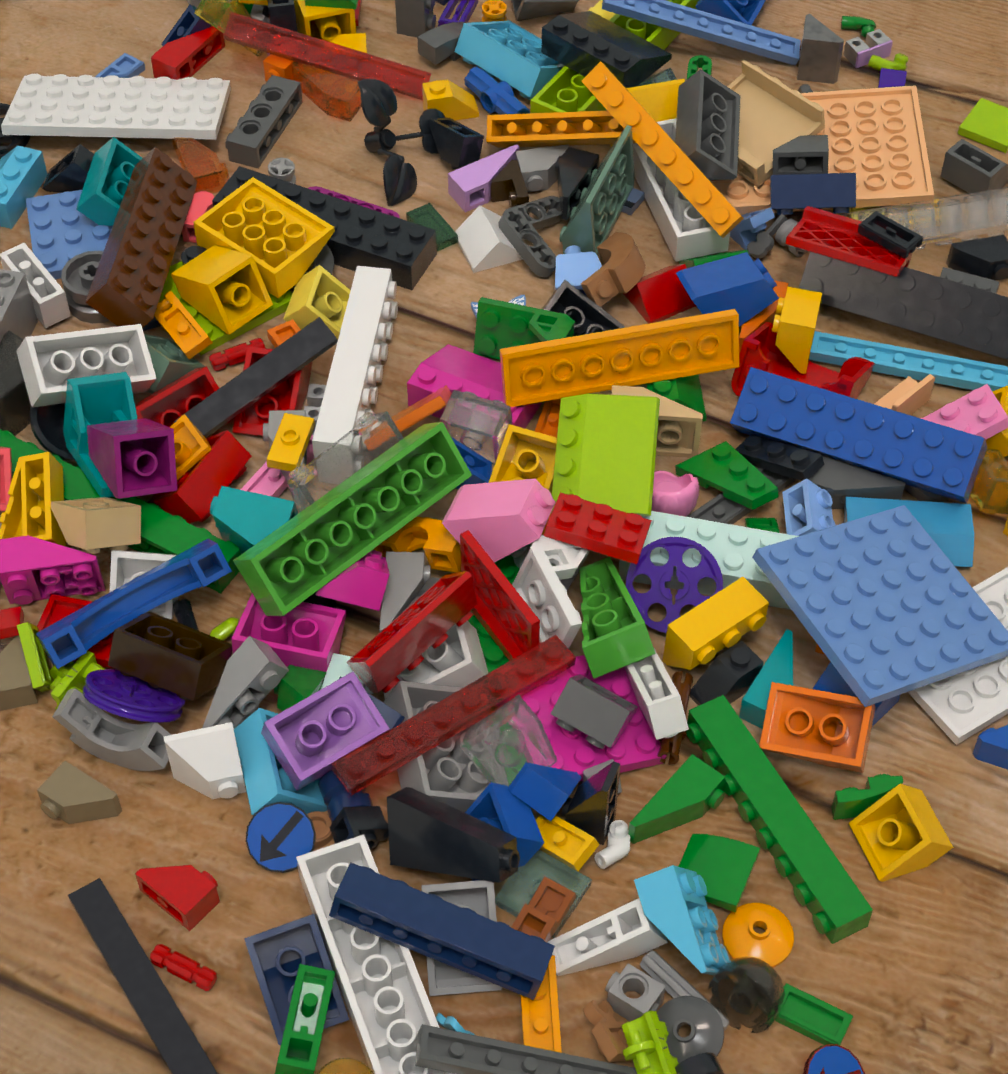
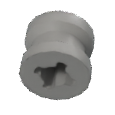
(282, 169)

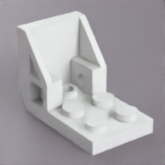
(544, 586)

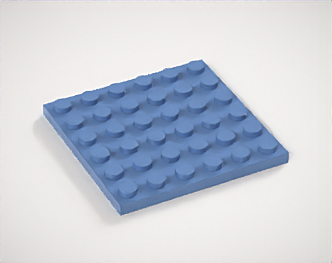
(884, 604)

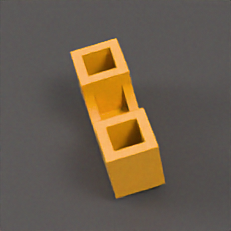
(431, 535)

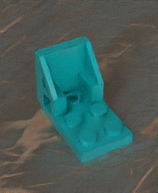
(92, 402)

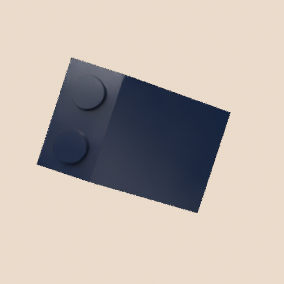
(276, 963)

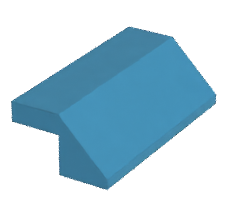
(946, 523)

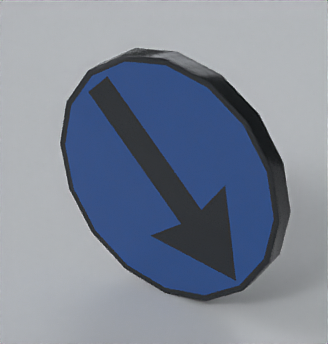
(279, 835)

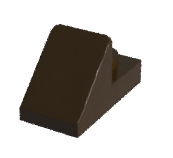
(509, 186)

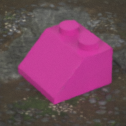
(361, 583)

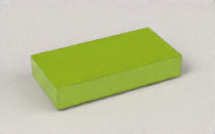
(34, 657)

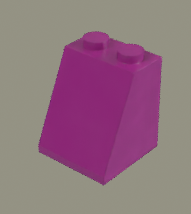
(134, 456)

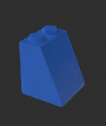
(730, 284)

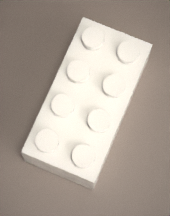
(54, 358)

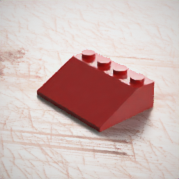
(414, 631)

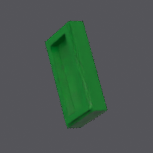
(813, 1017)

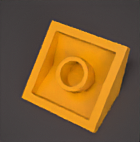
(189, 445)

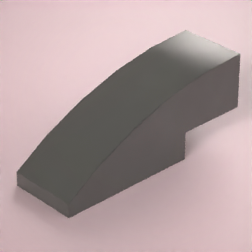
(440, 42)

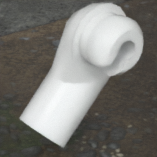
(617, 845)

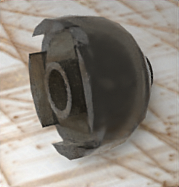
(748, 993)

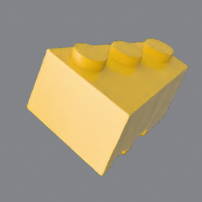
(31, 491)

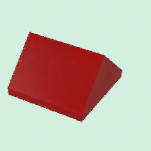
(660, 295)

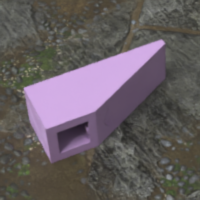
(472, 183)

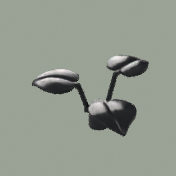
(378, 105)

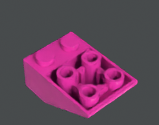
(37, 568)

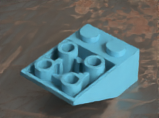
(677, 907)

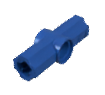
(494, 95)

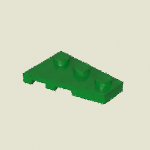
(730, 473)

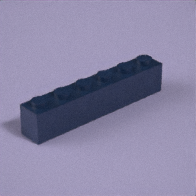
(442, 930)

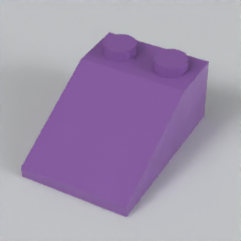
(323, 729)

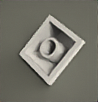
(207, 760)

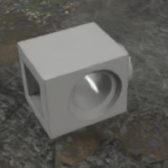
(634, 980)

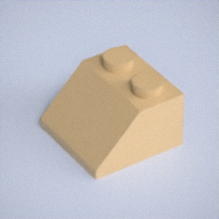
(98, 523)

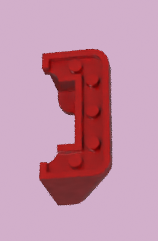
(762, 353)

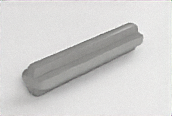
(674, 983)

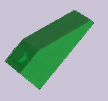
(680, 800)
(305, 1021)

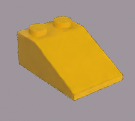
(525, 456)

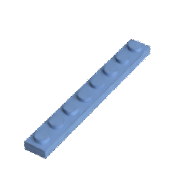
(709, 27)

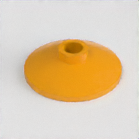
(769, 946)

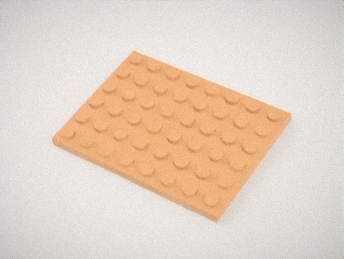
(868, 134)

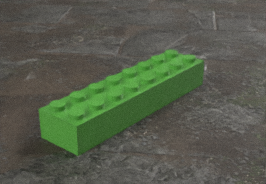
(352, 519)

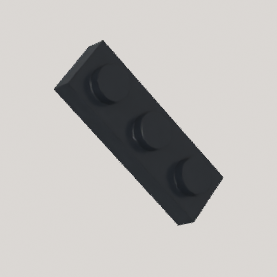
(780, 457)

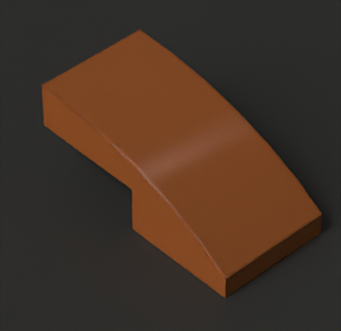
(545, 910)

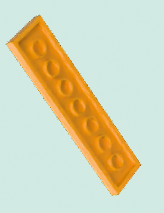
(620, 357)

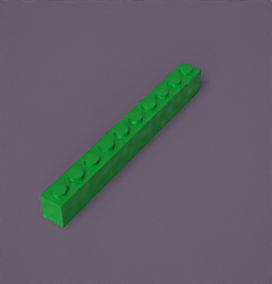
(159, 530)

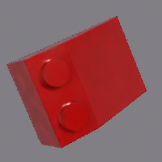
(286, 396)

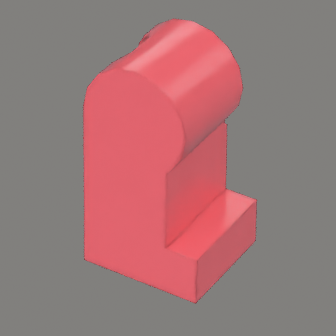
(199, 205)

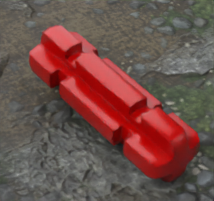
(233, 355)
(183, 967)

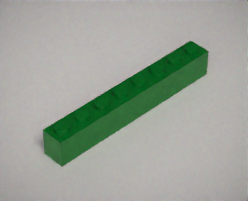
(779, 821)

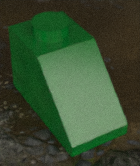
(297, 685)

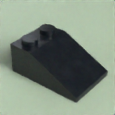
(586, 314)

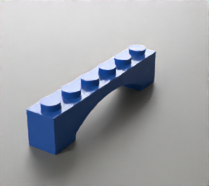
(87, 626)

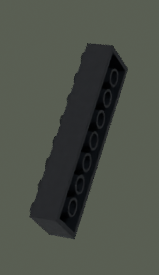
(360, 233)
(913, 302)

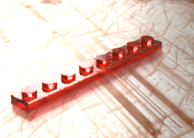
(324, 55)
(452, 715)

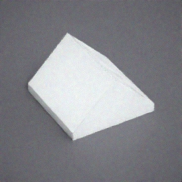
(484, 242)
(132, 564)

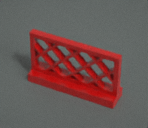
(838, 238)
(498, 603)

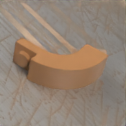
(620, 271)

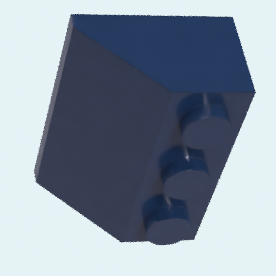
(813, 190)

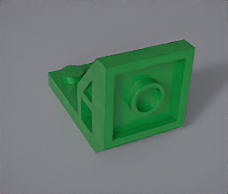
(511, 325)

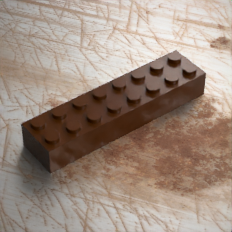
(142, 241)

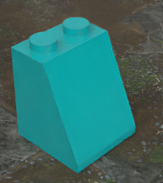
(249, 516)

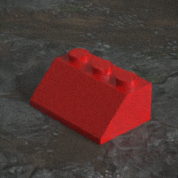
(177, 397)
(204, 479)

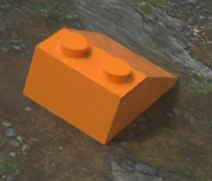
(817, 726)

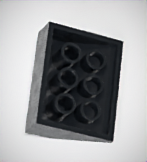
(587, 38)

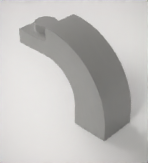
(110, 739)

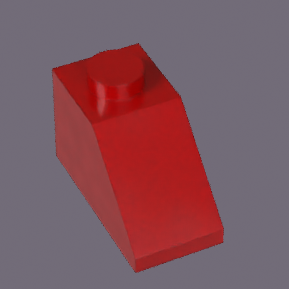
(180, 892)

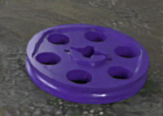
(661, 574)
(131, 697)

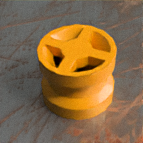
(494, 11)

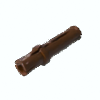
(674, 743)

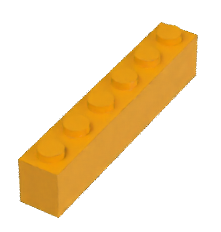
(552, 129)

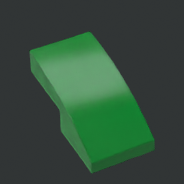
(853, 801)

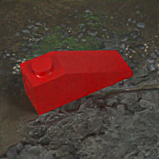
(187, 54)

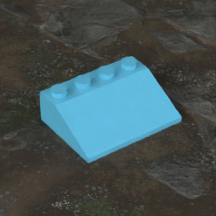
(508, 54)

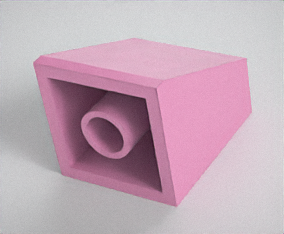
(500, 514)

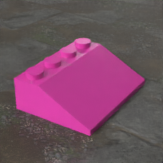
(463, 373)

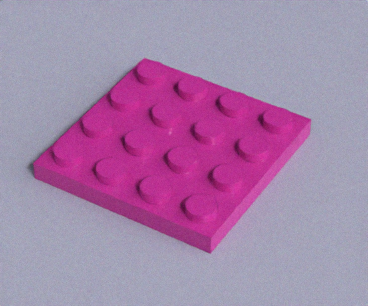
(634, 748)

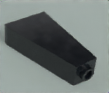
(446, 840)

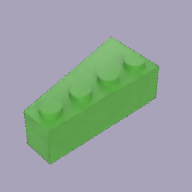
(611, 622)

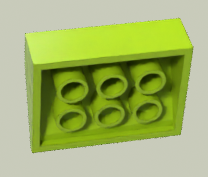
(607, 450)

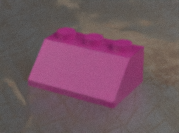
(299, 638)

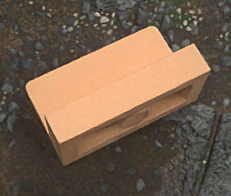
(908, 395)

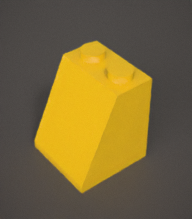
(324, 22)
(223, 287)

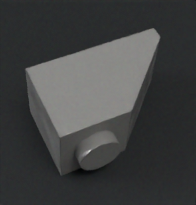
(539, 166)

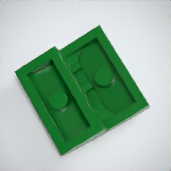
(723, 866)

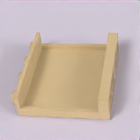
(769, 118)

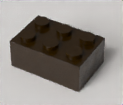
(169, 655)

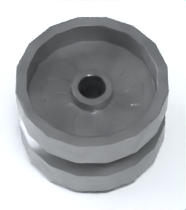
(76, 282)

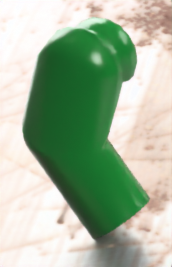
(858, 23)

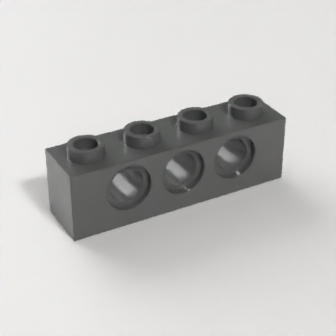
(264, 121)

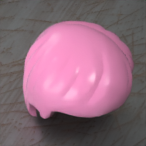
(674, 493)

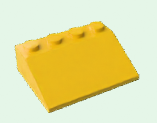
(270, 229)

